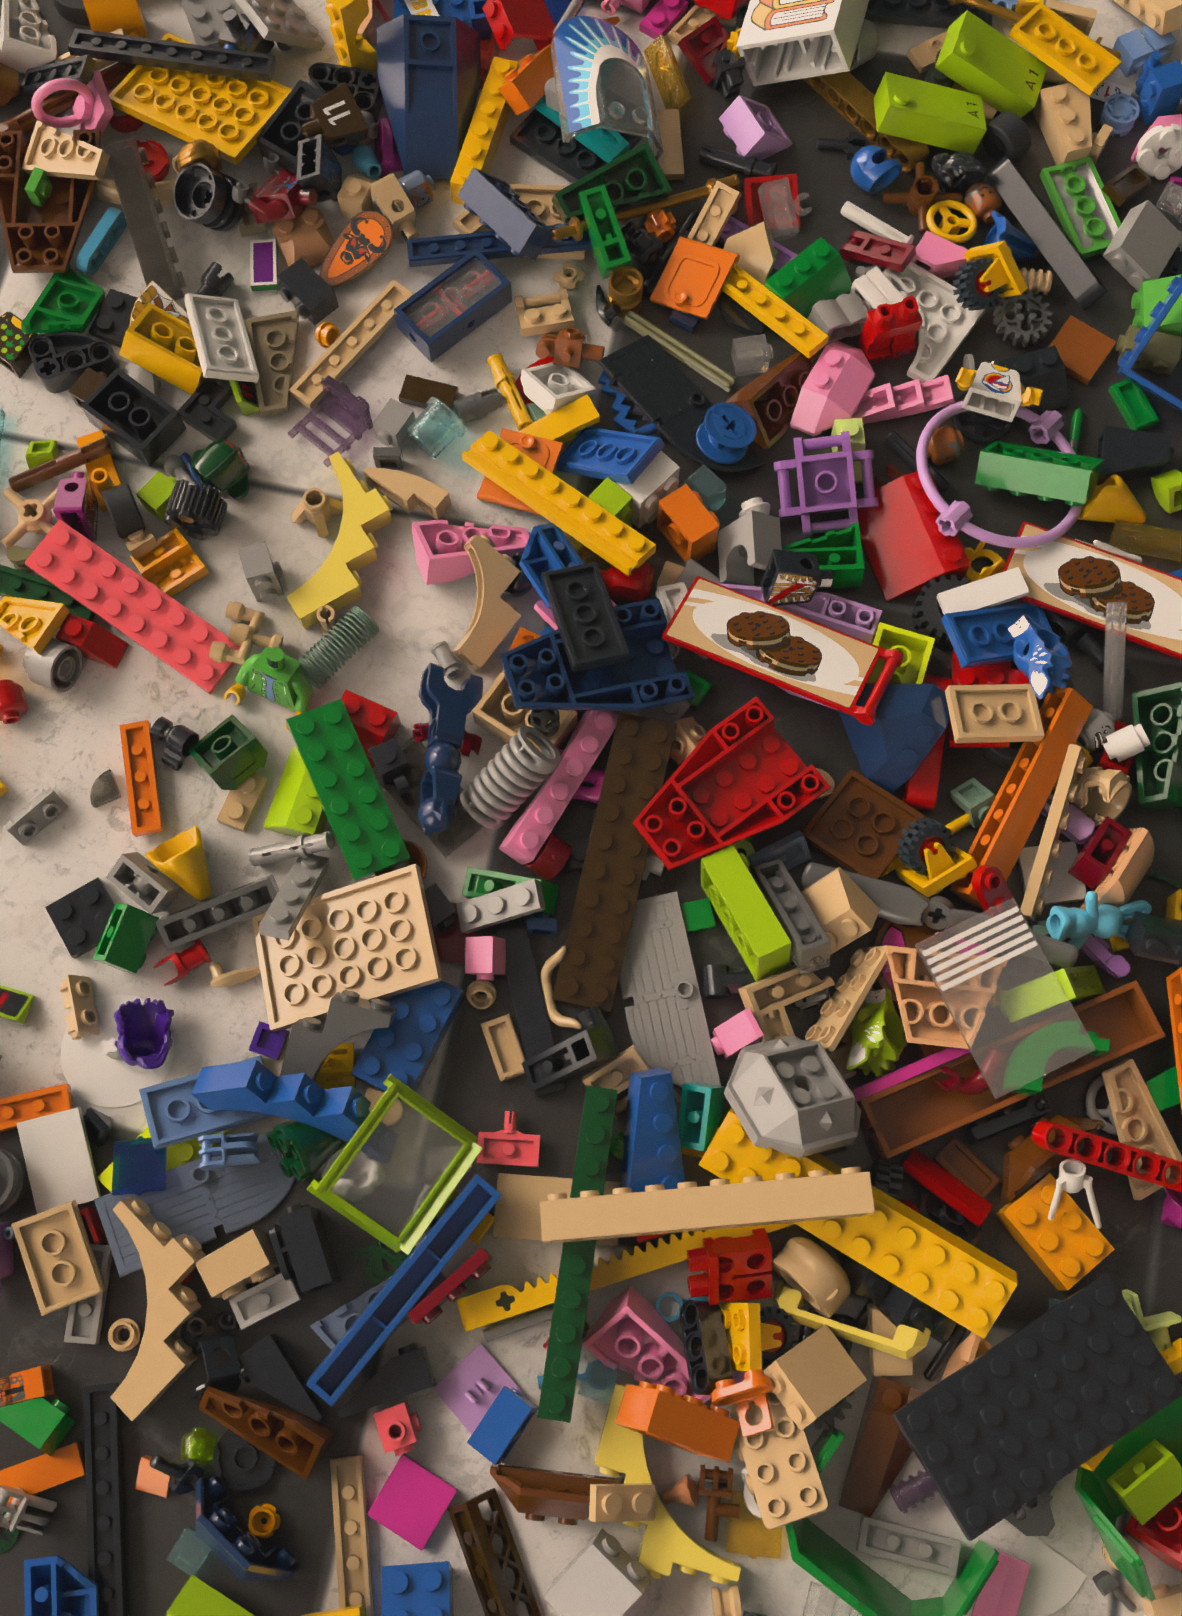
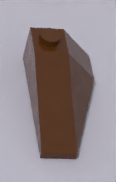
(774, 396)
(278, 1432)
(878, 1448)

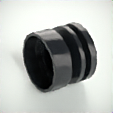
(206, 197)

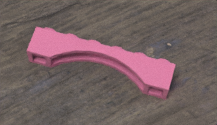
(552, 799)

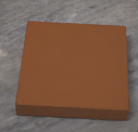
(1082, 349)

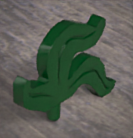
(374, 1268)

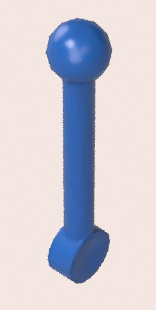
(186, 458)

